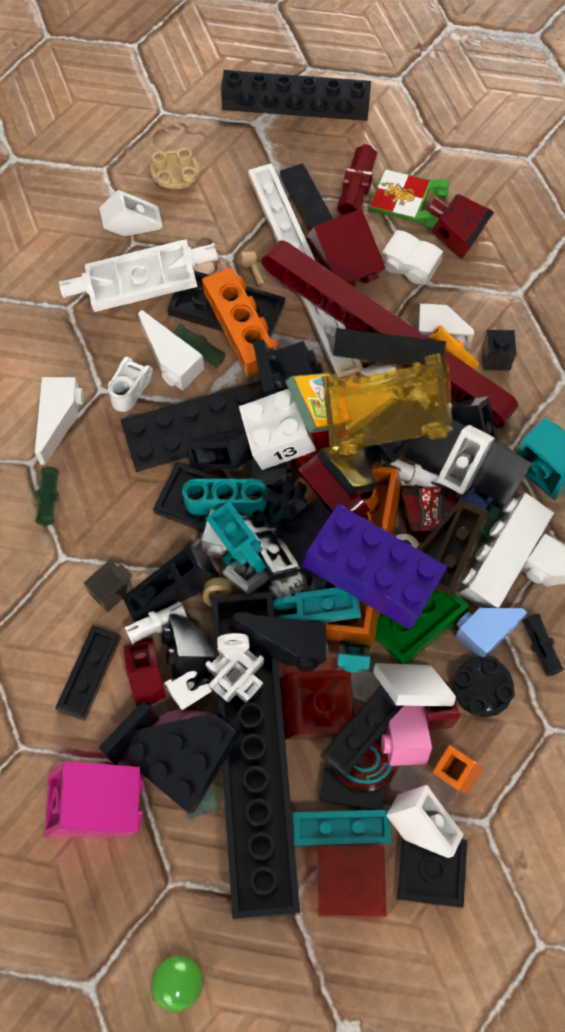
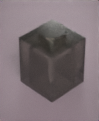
(109, 584)

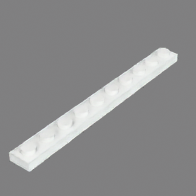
(286, 228)

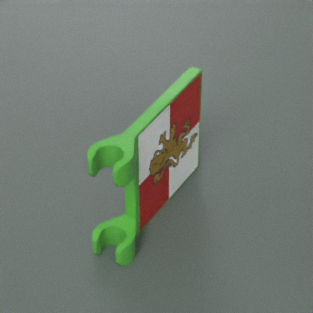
(405, 196)

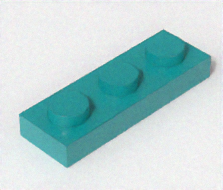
(341, 828)

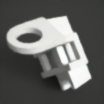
(239, 679)

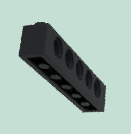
(295, 95)

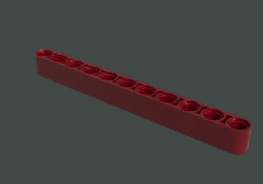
(364, 314)

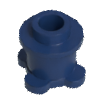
(473, 498)

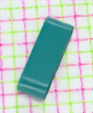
(214, 488)

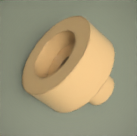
(216, 587)

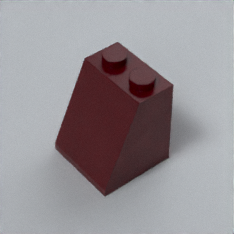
(347, 248)

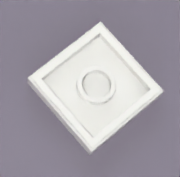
(414, 685)

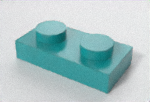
(353, 657)

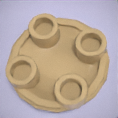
(174, 168)

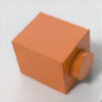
(458, 770)

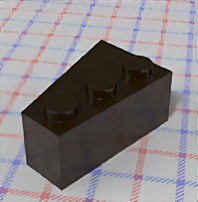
(454, 544)

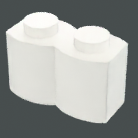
(411, 257)

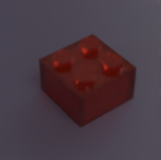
(351, 882)

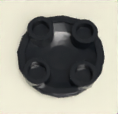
(483, 686)

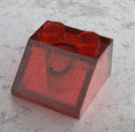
(316, 703)

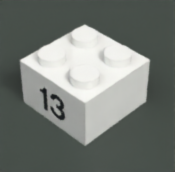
(275, 430)

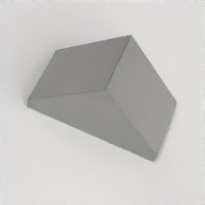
(245, 577)

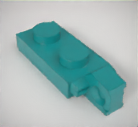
(237, 536)

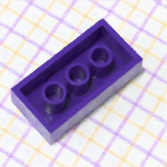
(374, 566)

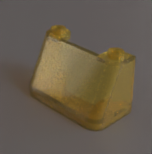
(389, 406)

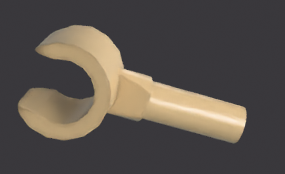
(249, 259)

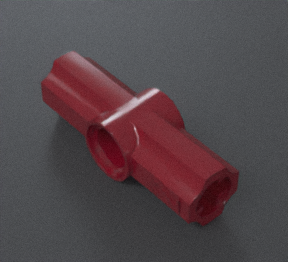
(357, 179)

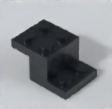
(281, 364)

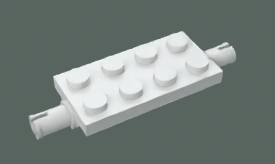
(139, 275)

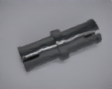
(542, 645)

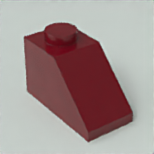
(144, 672)

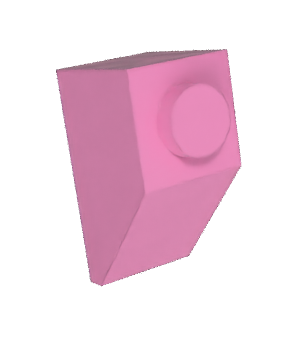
(407, 737)

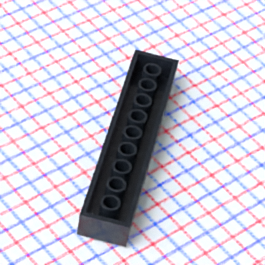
(257, 784)

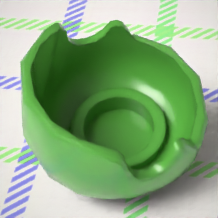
(176, 983)

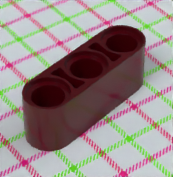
(329, 488)

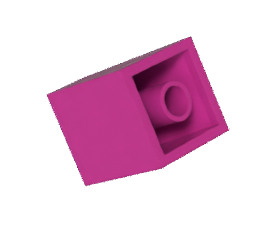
(93, 800)

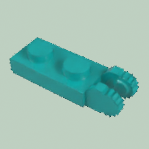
(320, 606)

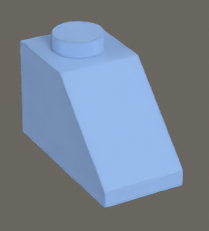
(488, 628)

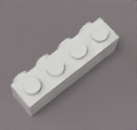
(506, 552)

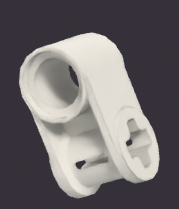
(128, 379)

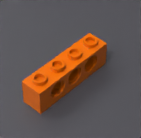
(218, 290)

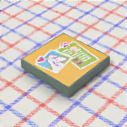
(310, 401)

